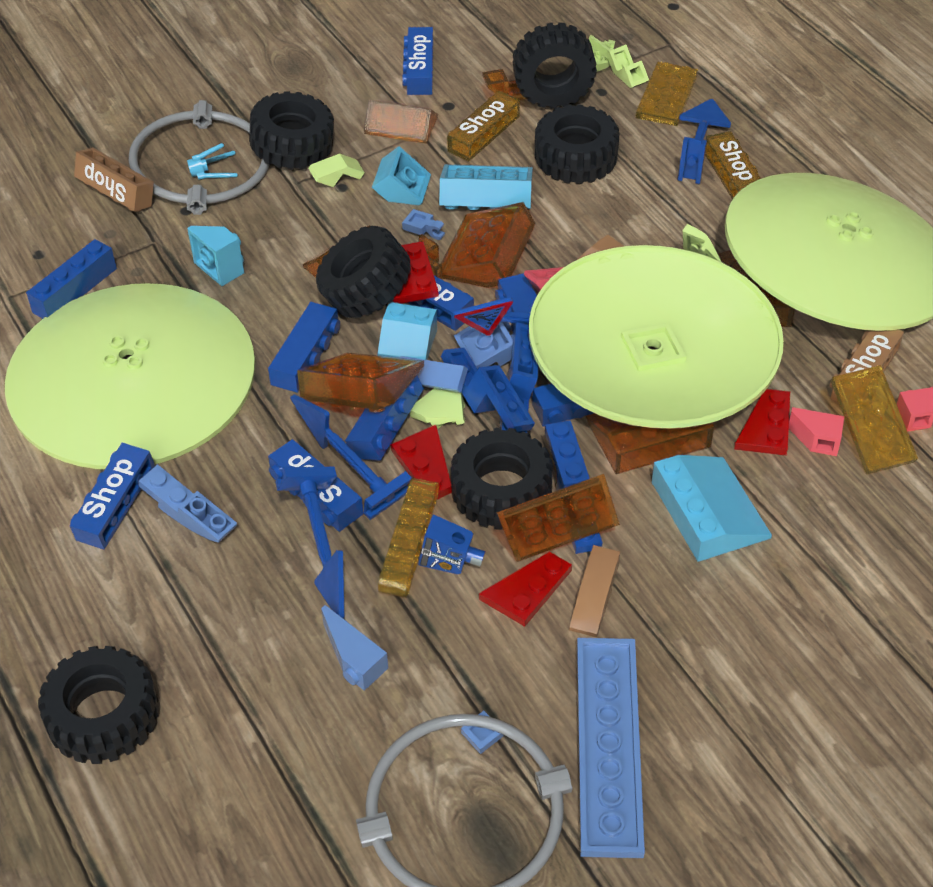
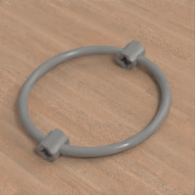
(196, 196)
(550, 781)

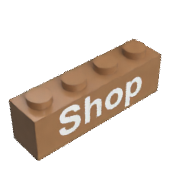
(113, 179)
(875, 350)

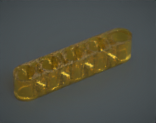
(408, 537)

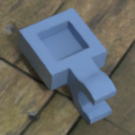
(422, 222)

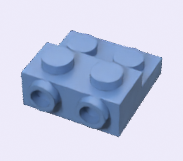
(487, 349)

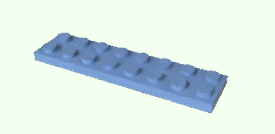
(609, 749)

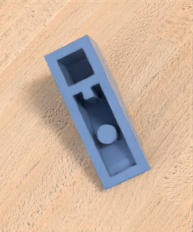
(357, 655)

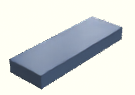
(441, 375)

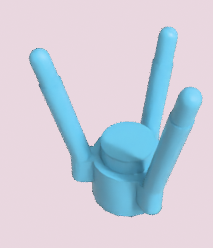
(198, 164)

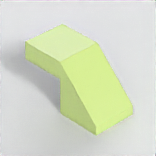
(624, 68)
(331, 169)

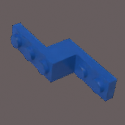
(523, 367)
(490, 390)
(570, 469)

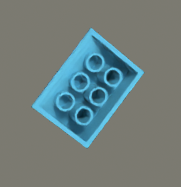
(484, 186)
(708, 505)

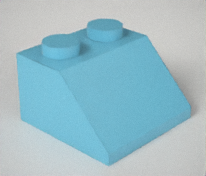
(401, 178)
(216, 252)
(407, 331)

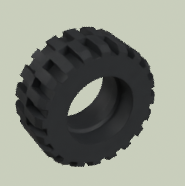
(548, 43)
(291, 130)
(576, 144)
(363, 272)
(498, 452)
(106, 735)

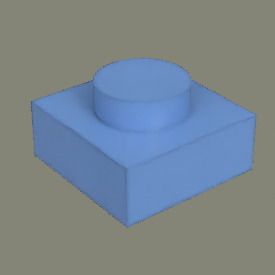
(480, 737)

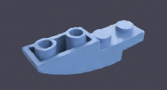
(185, 507)

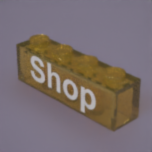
(483, 125)
(730, 162)

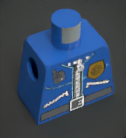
(448, 547)

